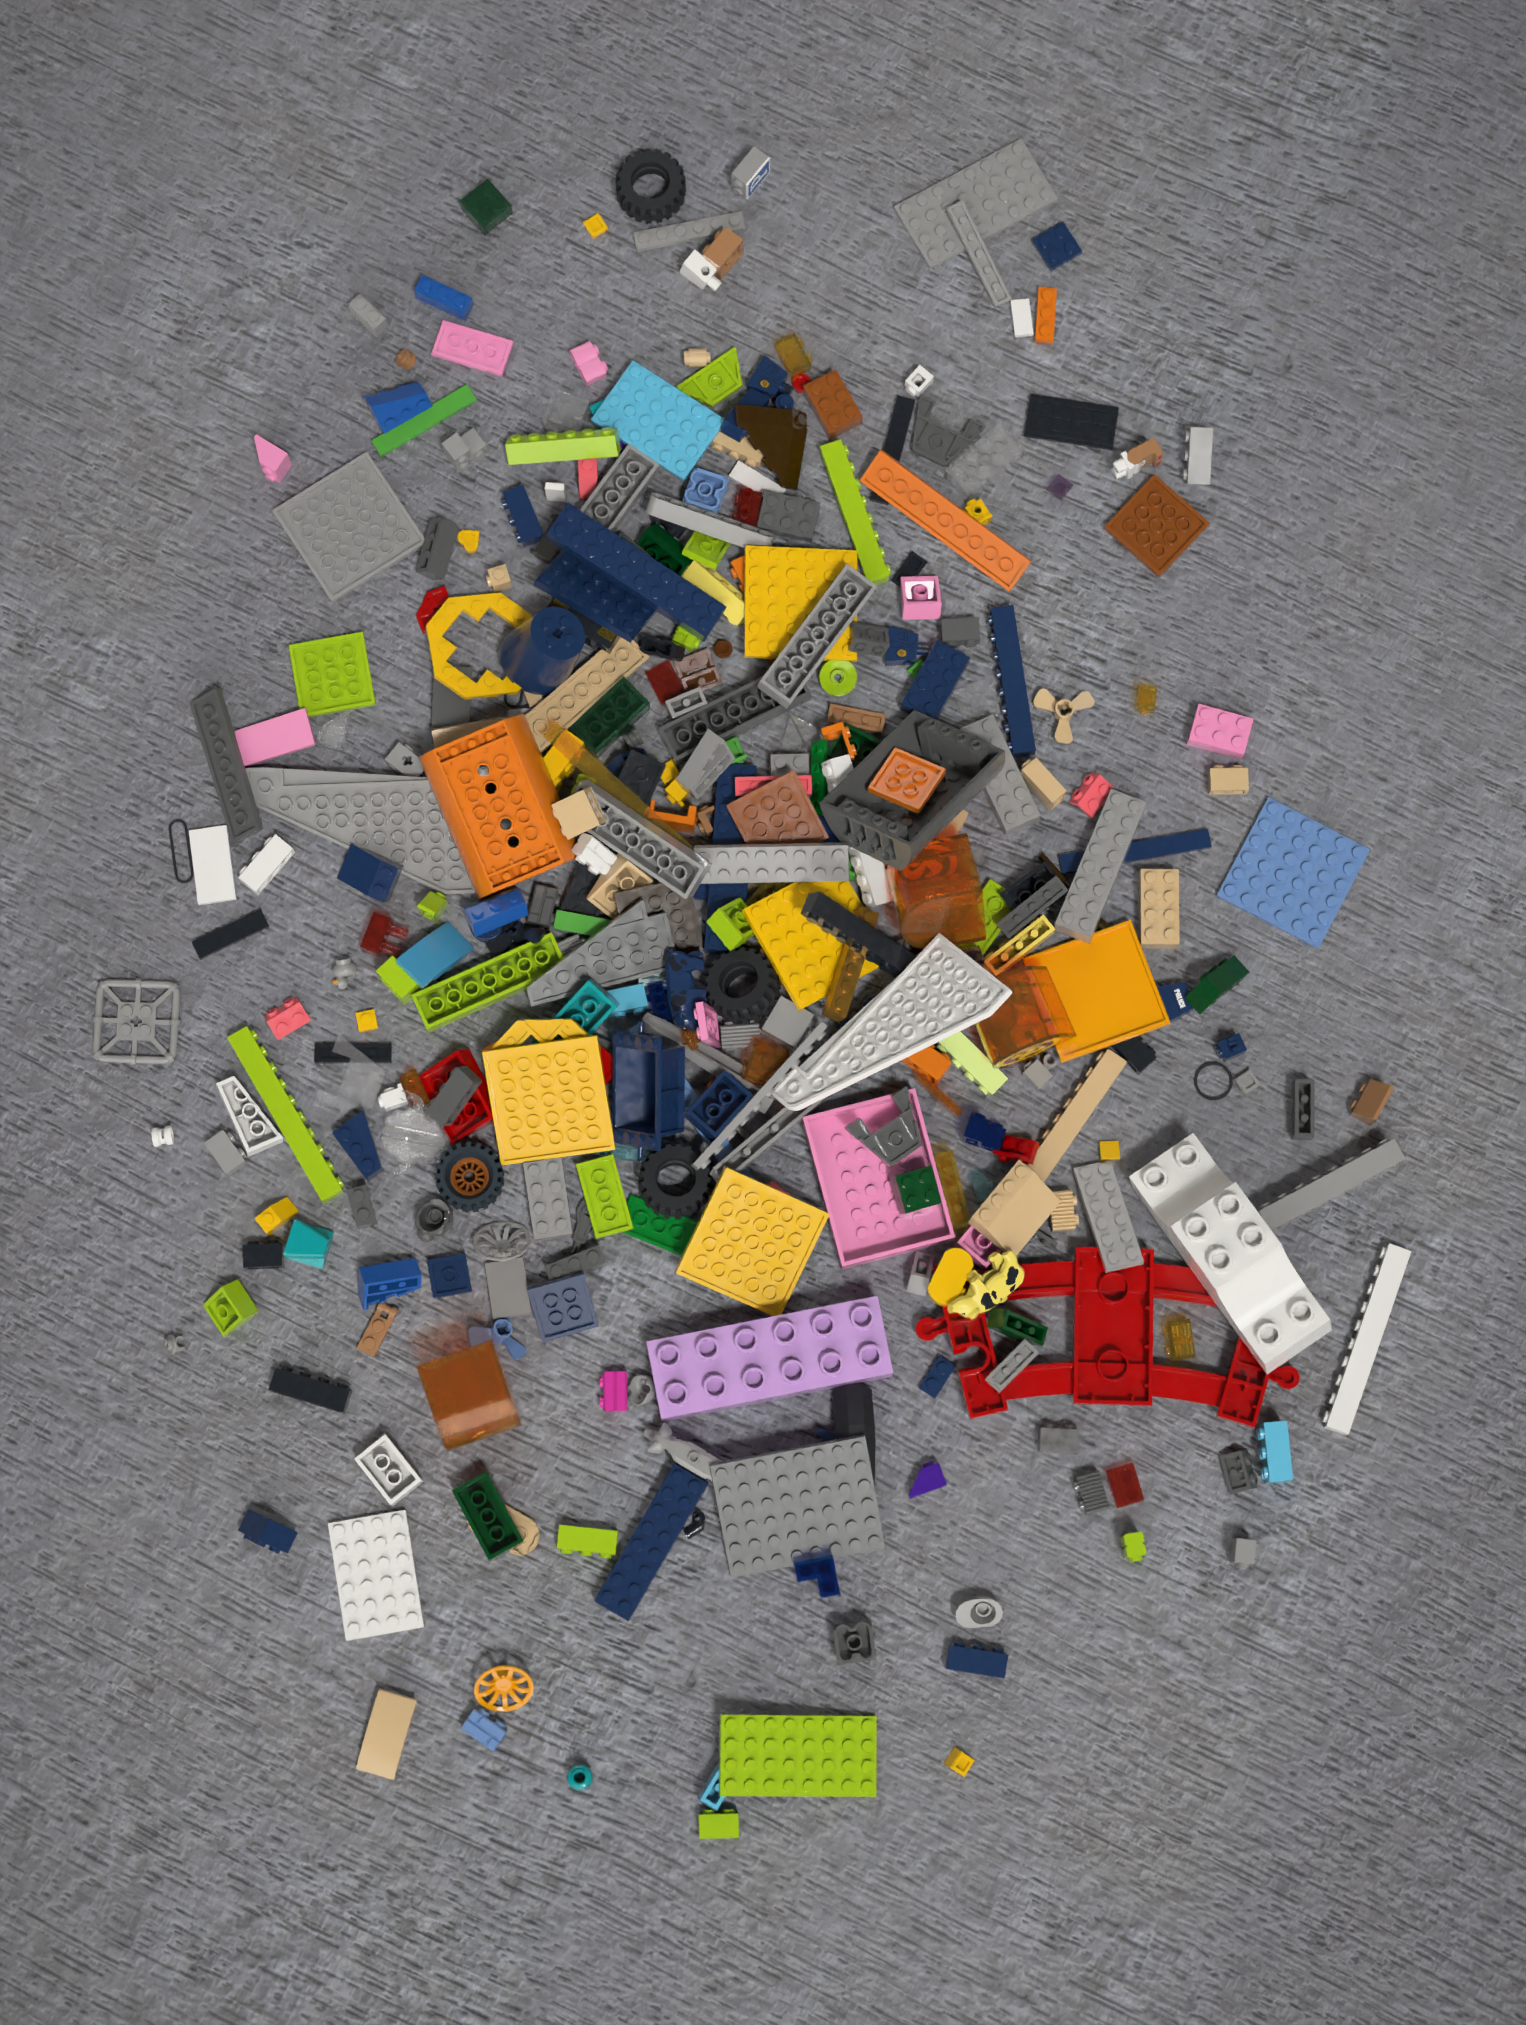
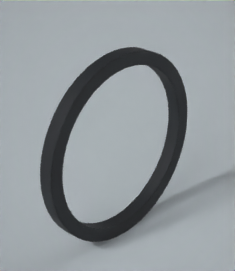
(1230, 1077)

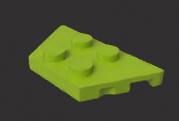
(715, 380)

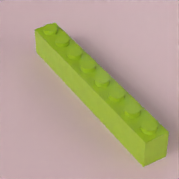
(853, 512)

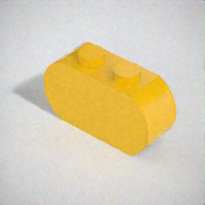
(950, 1277)

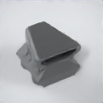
(854, 1642)

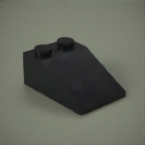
(1028, 885)

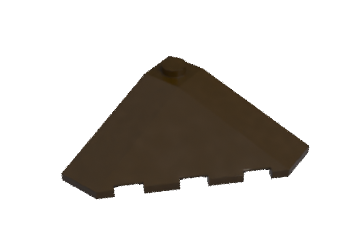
(779, 437)

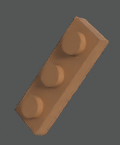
(857, 718)

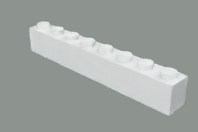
(869, 871)

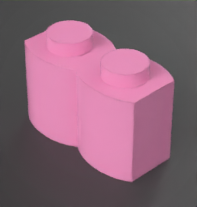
(588, 363)

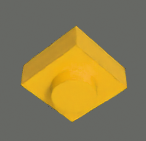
(366, 1020)

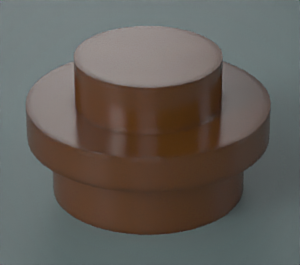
(723, 649)

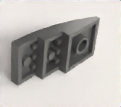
(448, 706)

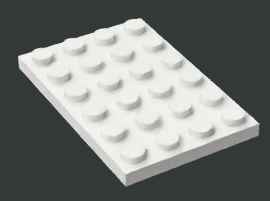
(376, 1575)

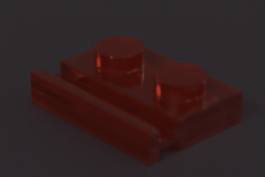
(664, 682)
(1124, 1485)

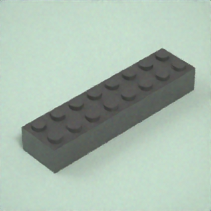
(726, 717)

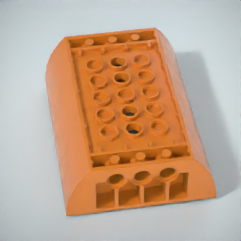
(521, 795)

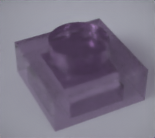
(1059, 487)

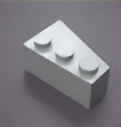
(705, 764)

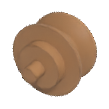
(405, 359)

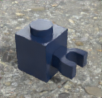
(1230, 1047)

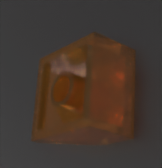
(762, 1061)

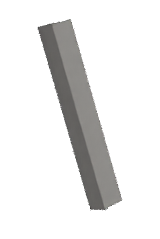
(763, 1139)

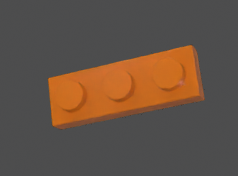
(1045, 315)

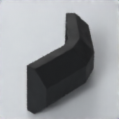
(855, 1416)

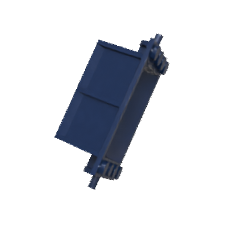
(646, 1089)

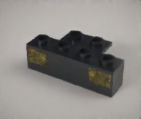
(594, 633)

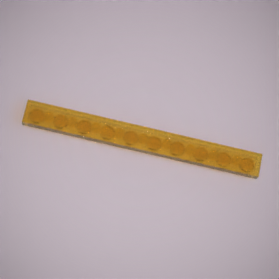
(604, 778)

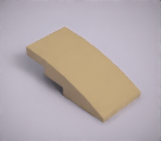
(386, 1734)

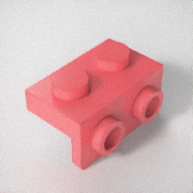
(1091, 794)
(286, 1017)

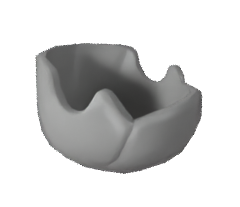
(642, 1389)

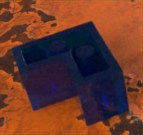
(982, 1134)
(821, 1569)

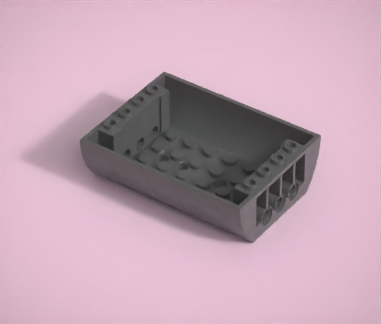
(877, 824)

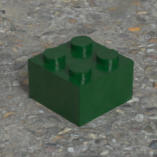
(915, 1189)

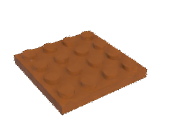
(1156, 525)
(778, 814)

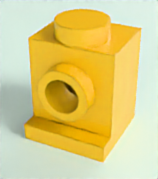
(984, 516)

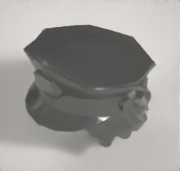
(433, 1219)

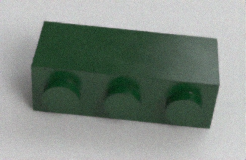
(1017, 1326)

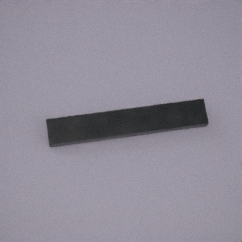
(897, 434)

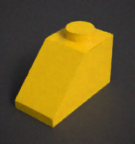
(276, 1215)

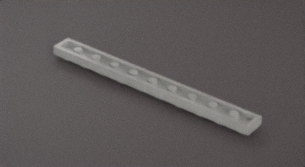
(766, 1090)

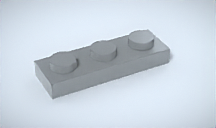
(1012, 1365)

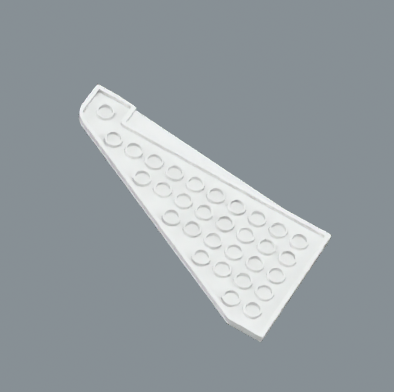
(921, 1006)

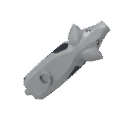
(681, 1451)

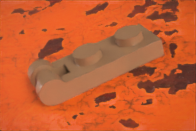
(377, 1329)

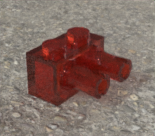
(748, 506)
(377, 934)

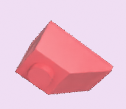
(587, 477)

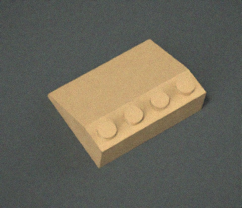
(1015, 1209)

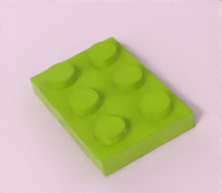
(706, 549)

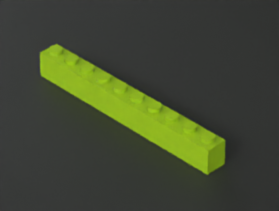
(285, 1115)

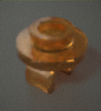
(690, 1038)

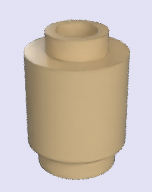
(696, 357)

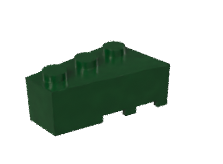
(1216, 983)

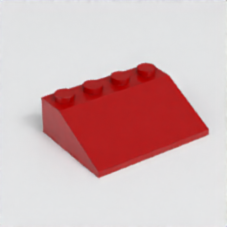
(477, 1112)

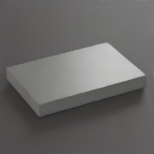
(508, 1289)

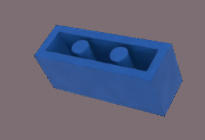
(443, 298)

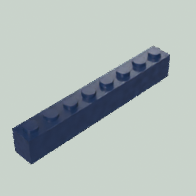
(1012, 680)

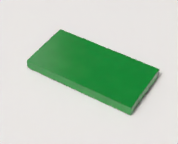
(656, 1230)

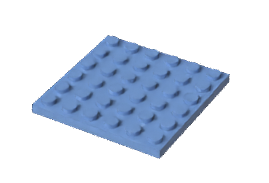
(1293, 873)

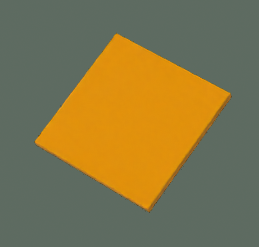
(1103, 989)

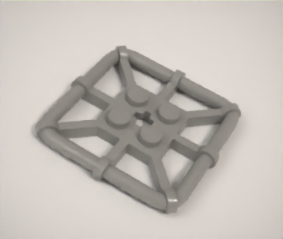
(126, 1029)

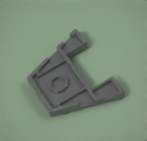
(937, 441)
(896, 1137)

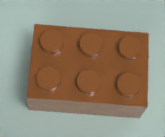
(832, 404)

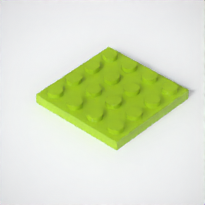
(332, 674)

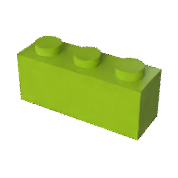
(587, 1541)

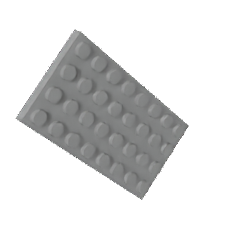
(995, 191)

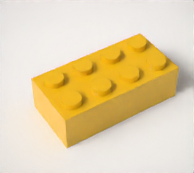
(559, 765)

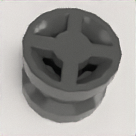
(632, 738)

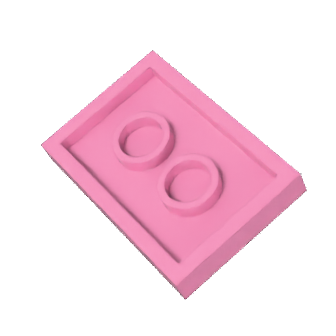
(708, 1025)

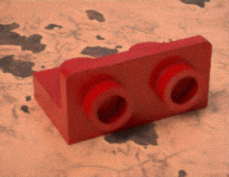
(1017, 1149)

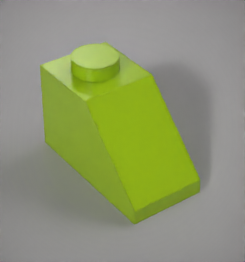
(433, 906)

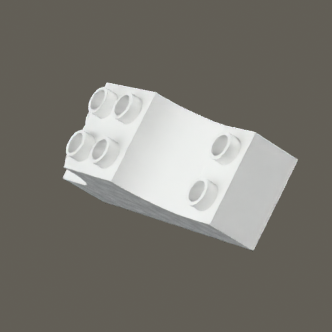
(1231, 1252)

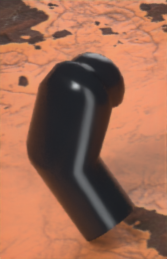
(697, 1525)

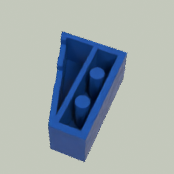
(397, 405)
(386, 1280)

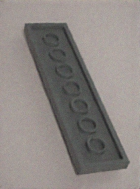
(226, 765)

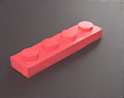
(745, 785)

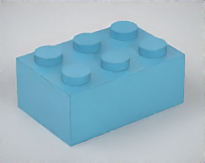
(1274, 1452)

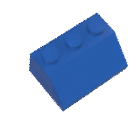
(495, 910)

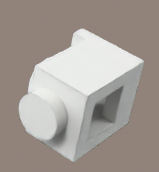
(920, 376)
(391, 1098)

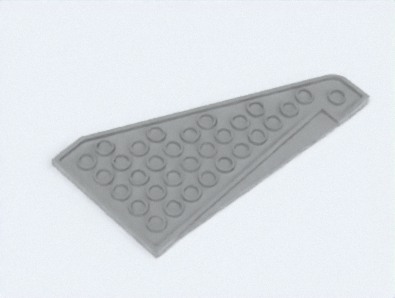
(374, 811)

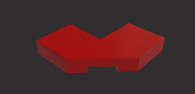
(432, 601)

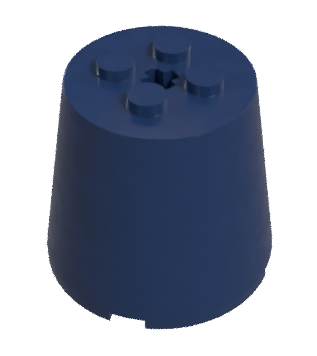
(543, 650)

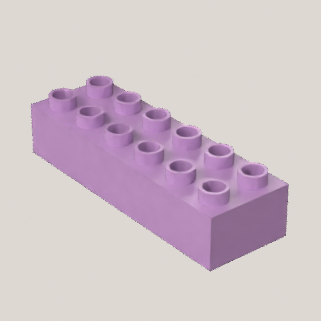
(769, 1359)

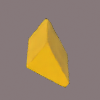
(1109, 1150)
(959, 1761)

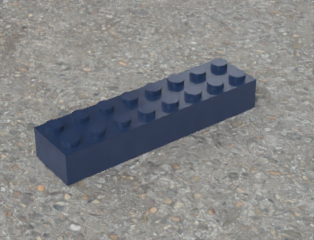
(651, 1542)

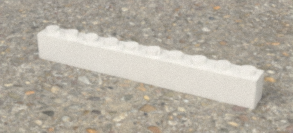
(1367, 1339)

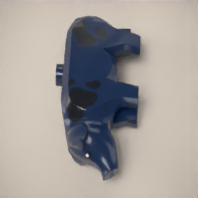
(680, 987)

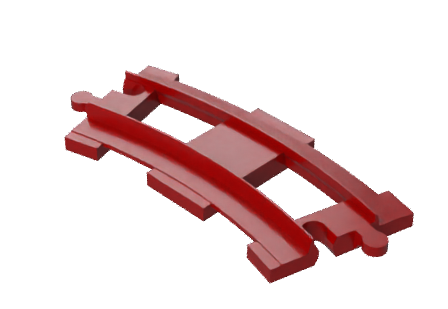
(1109, 1343)

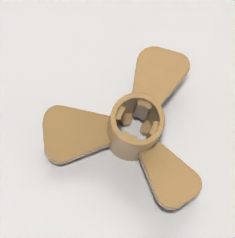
(1046, 701)

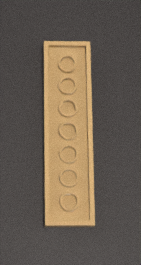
(584, 689)

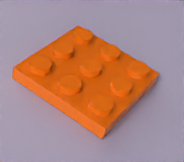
(906, 780)

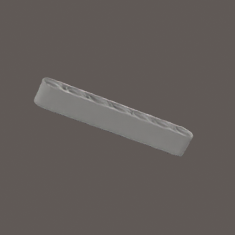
(707, 522)

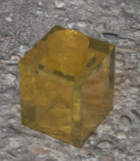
(1145, 699)

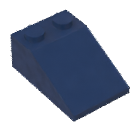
(370, 873)

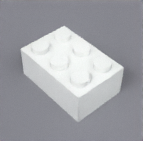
(388, 1470)

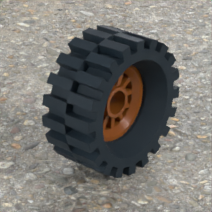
(462, 1156)

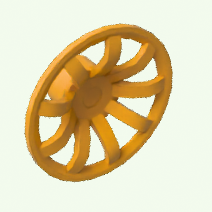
(502, 1684)

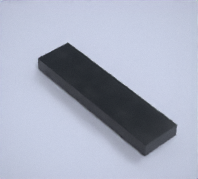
(230, 934)
(375, 1051)

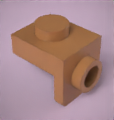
(704, 824)

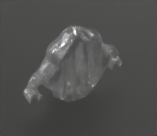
(412, 1136)

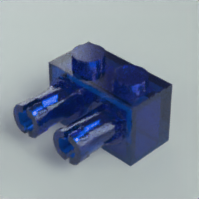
(659, 1001)

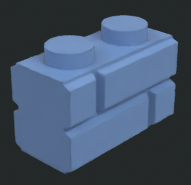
(484, 1729)

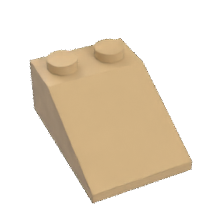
(620, 877)

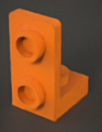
(833, 731)

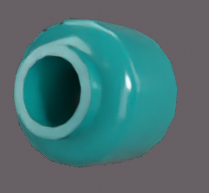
(573, 1774)

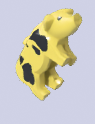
(991, 1287)

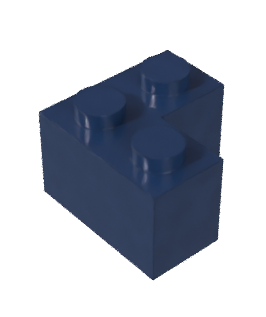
(266, 1531)

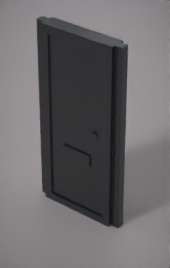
(1071, 422)

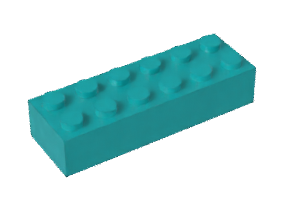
(588, 1008)

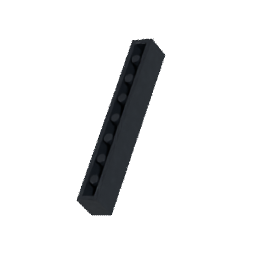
(856, 934)

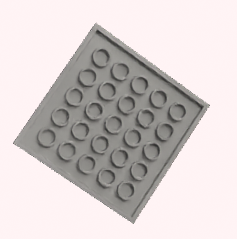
(349, 527)

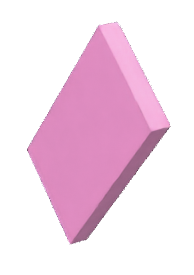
(472, 348)
(275, 737)

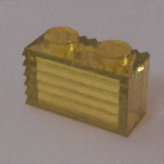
(792, 355)
(1180, 1340)

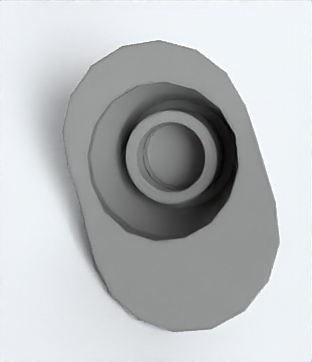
(979, 1612)

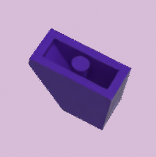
(928, 1480)

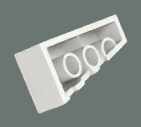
(249, 1122)

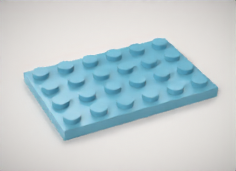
(659, 420)

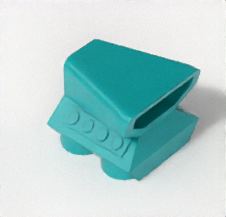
(308, 1244)

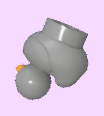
(343, 968)

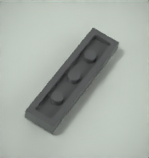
(1032, 907)

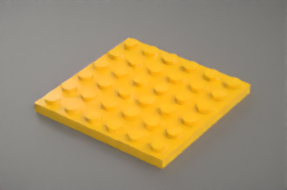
(783, 590)
(799, 949)
(549, 1100)
(752, 1242)

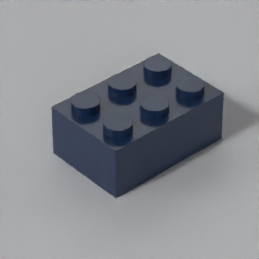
(718, 1105)

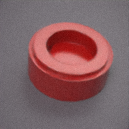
(799, 381)

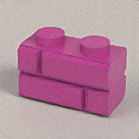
(615, 1391)

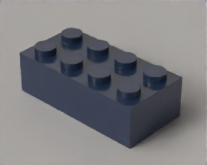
(935, 681)

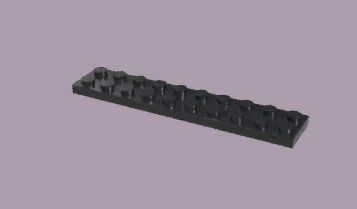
(641, 776)

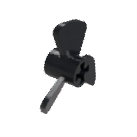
(516, 933)

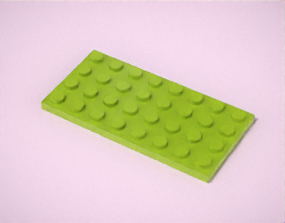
(797, 1755)

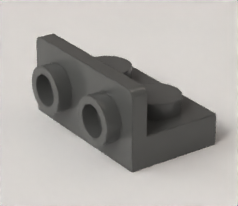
(869, 639)
(1239, 1471)

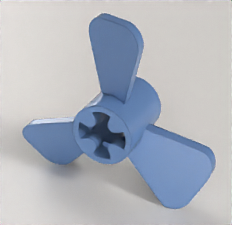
(479, 1335)

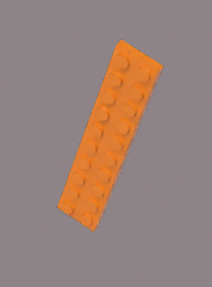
(945, 520)

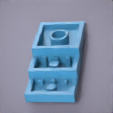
(434, 954)

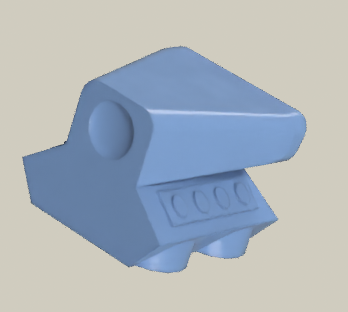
(706, 490)

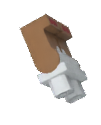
(1138, 458)

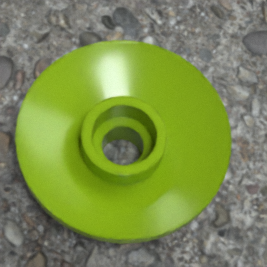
(847, 681)

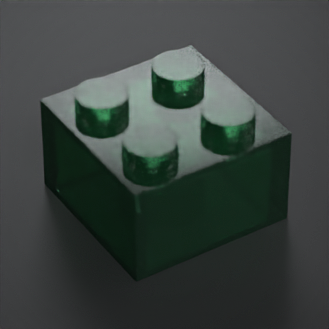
(486, 207)

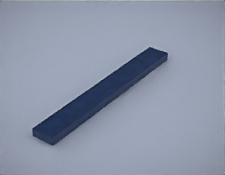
(1148, 849)

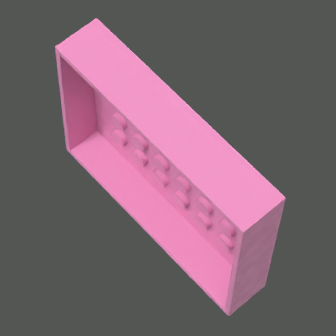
(859, 1188)

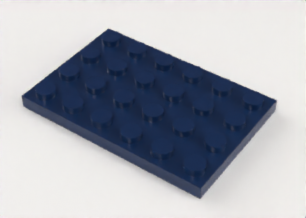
(594, 596)

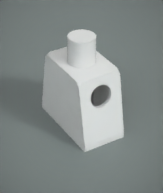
(695, 267)

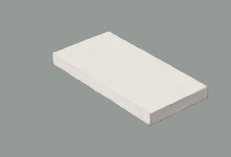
(212, 865)

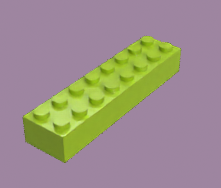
(485, 983)

